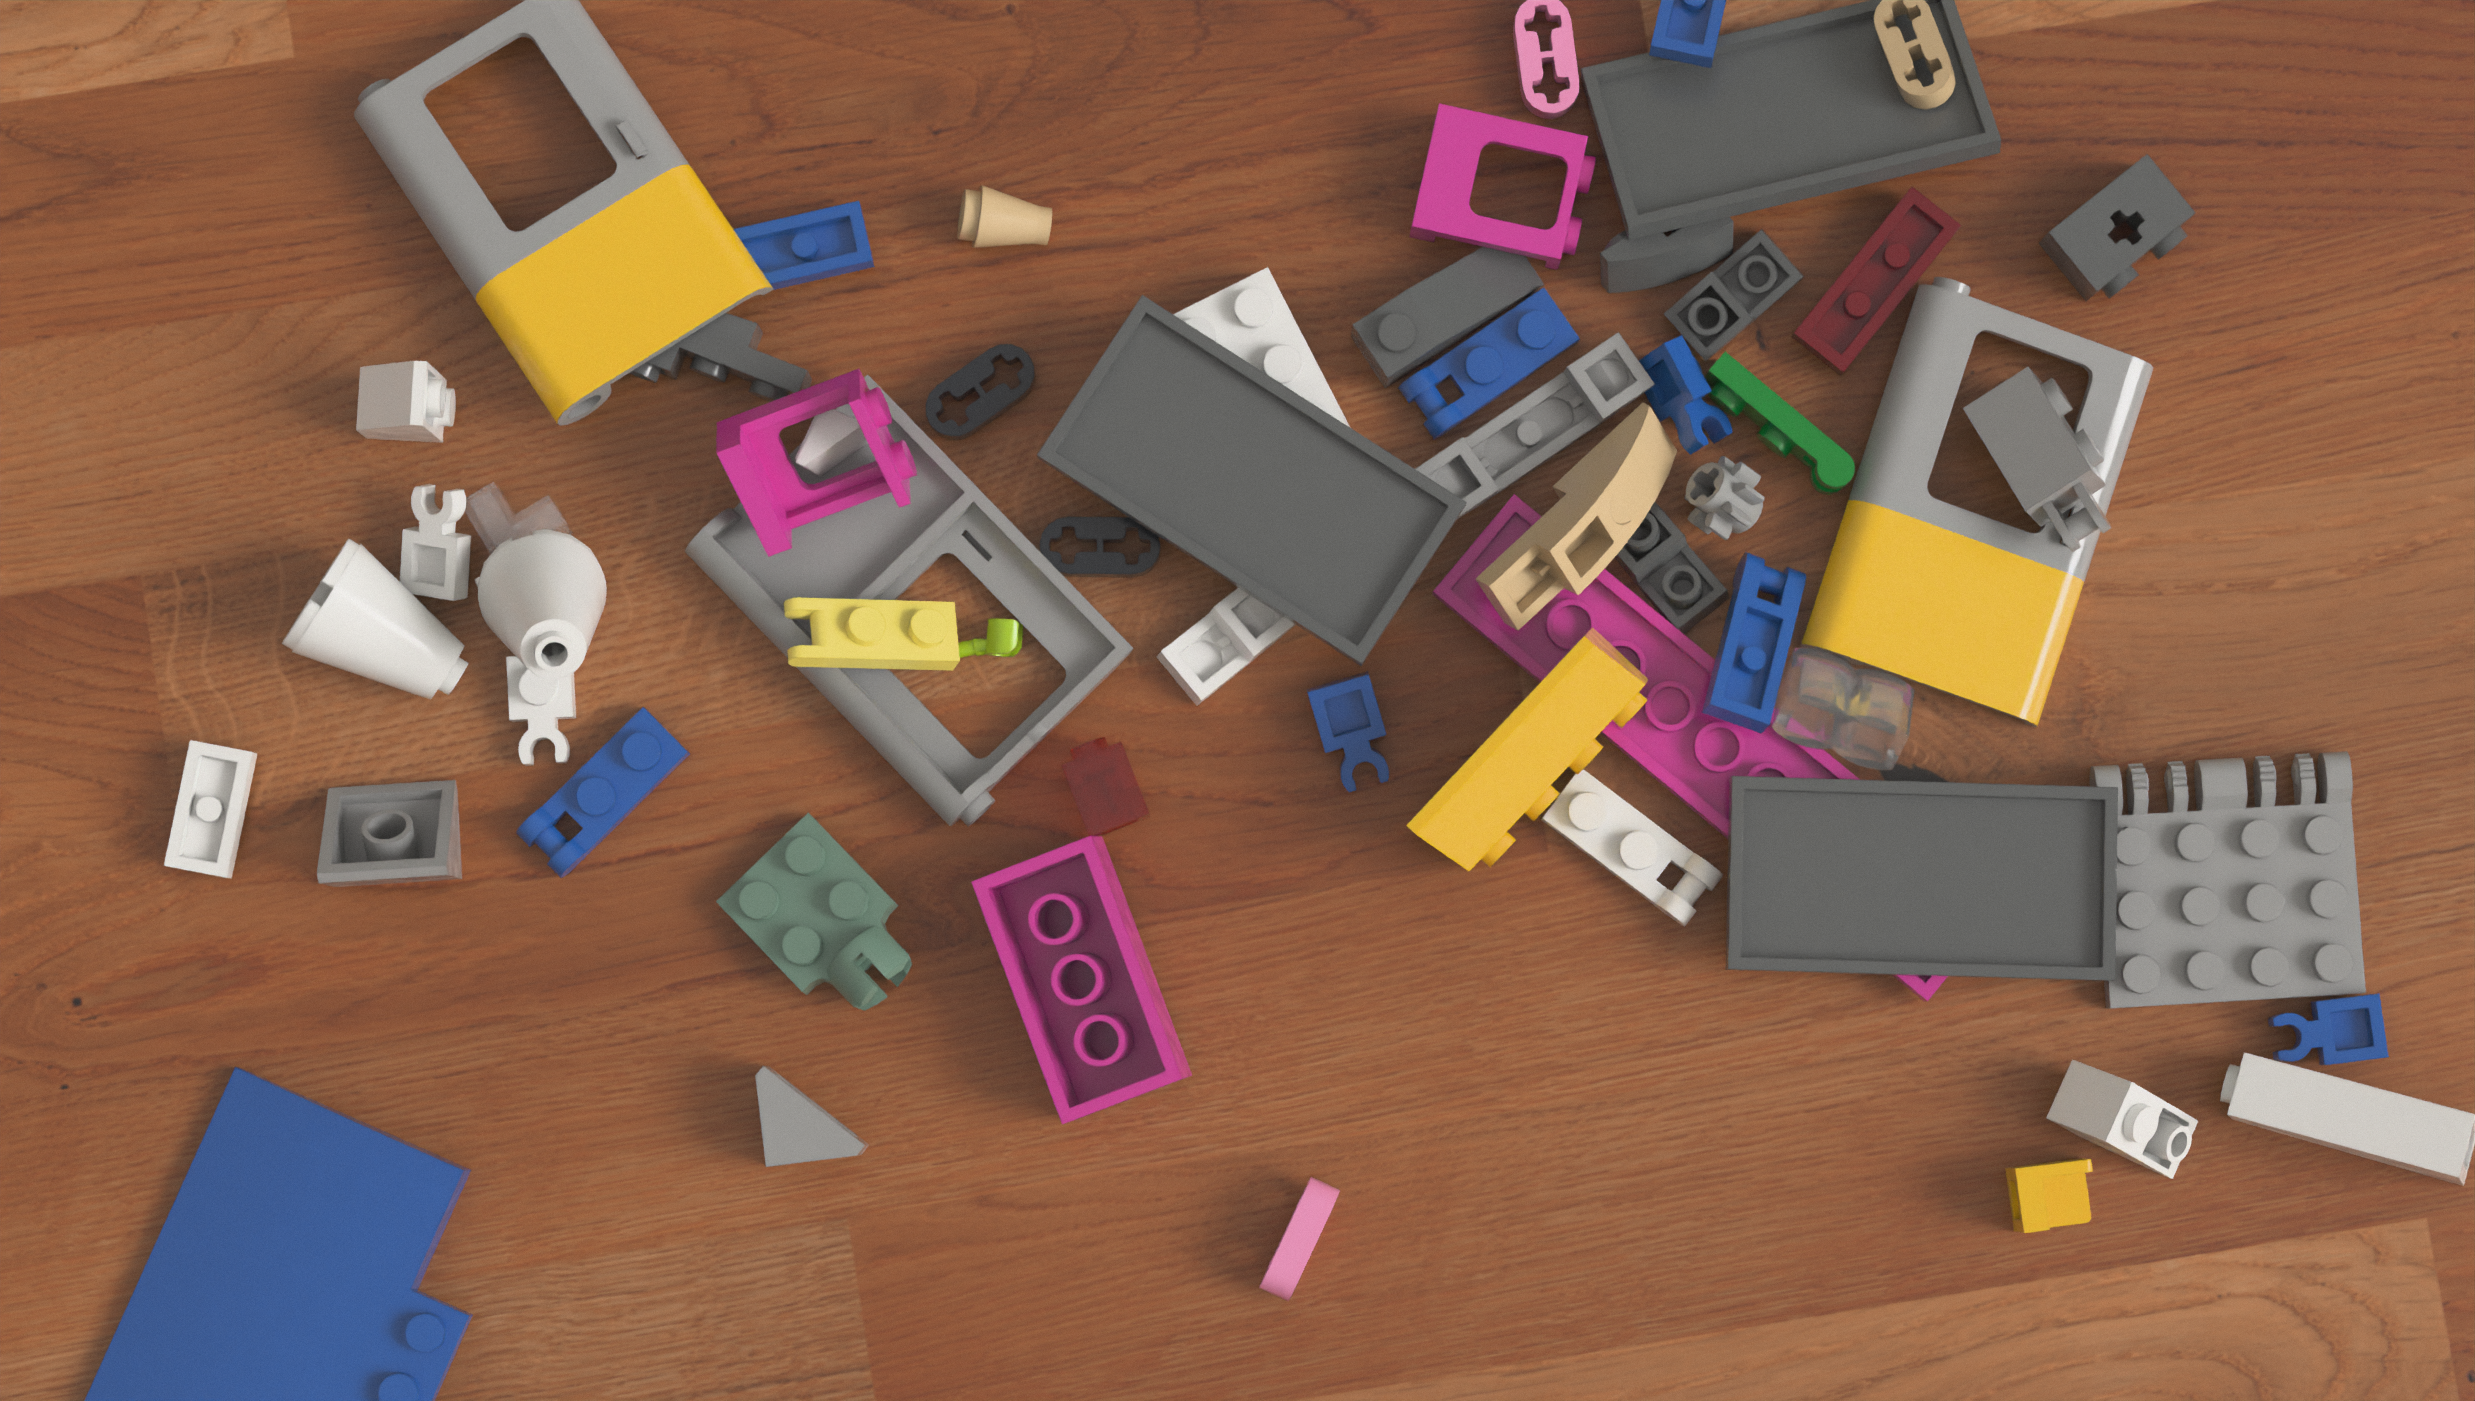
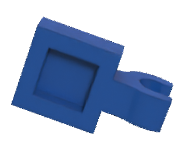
(1680, 393)

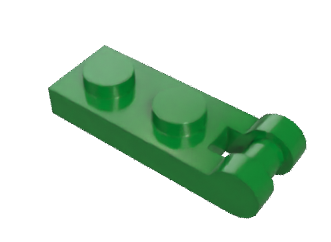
(1781, 425)

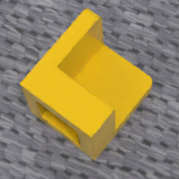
(2049, 1194)

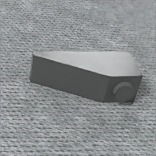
(1442, 311)

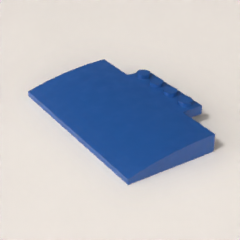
(292, 1264)

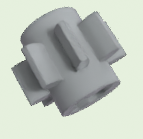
(1724, 497)

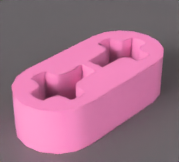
(1561, 55)
(1299, 1239)

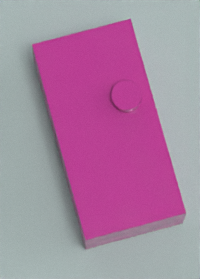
(1081, 978)

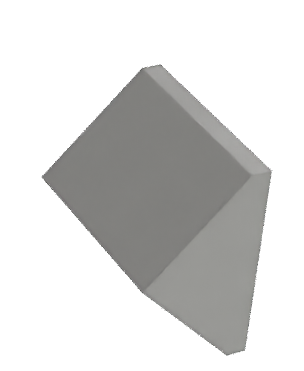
(390, 834)

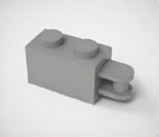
(2041, 454)

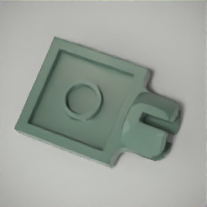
(819, 916)

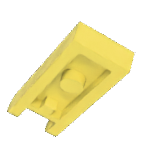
(875, 634)

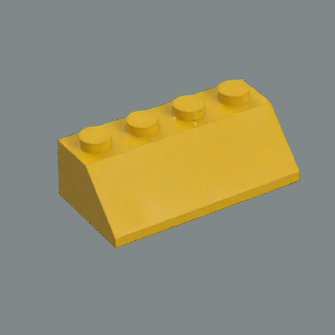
(1530, 751)

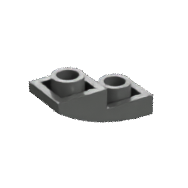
(1662, 259)
(1734, 295)
(1670, 572)

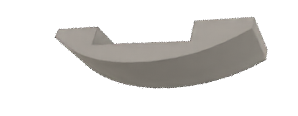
(1540, 424)

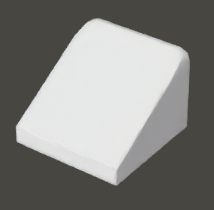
(829, 441)

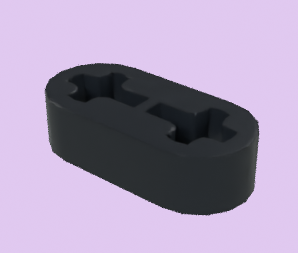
(970, 380)
(1100, 531)

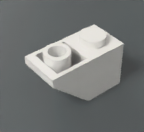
(404, 402)
(2122, 1118)

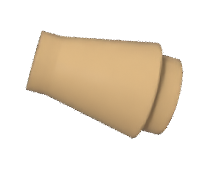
(1001, 220)

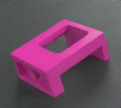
(1451, 171)
(768, 479)

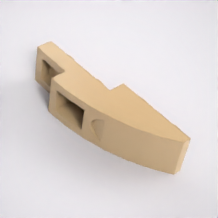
(1593, 520)

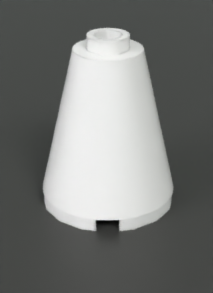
(543, 600)
(376, 628)

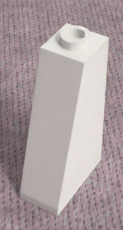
(2351, 1117)

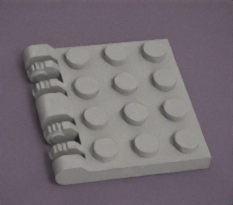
(2235, 894)

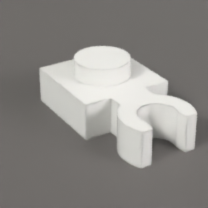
(433, 555)
(541, 704)

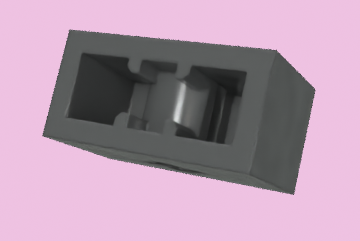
(2142, 200)

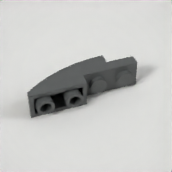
(727, 348)

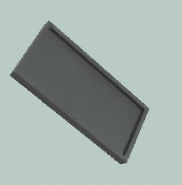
(1778, 118)
(1251, 480)
(1922, 878)

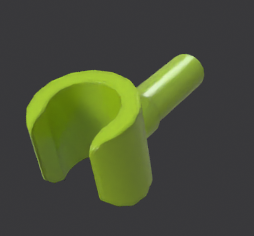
(1002, 640)

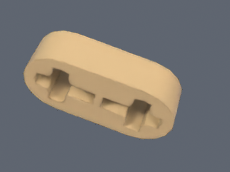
(1926, 45)

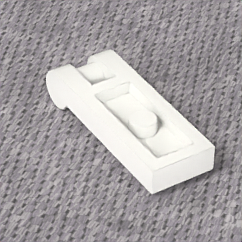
(1630, 845)

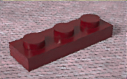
(1876, 281)

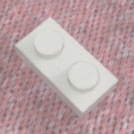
(210, 809)

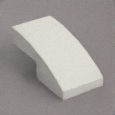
(1222, 644)

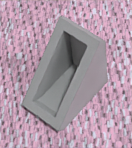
(797, 1127)

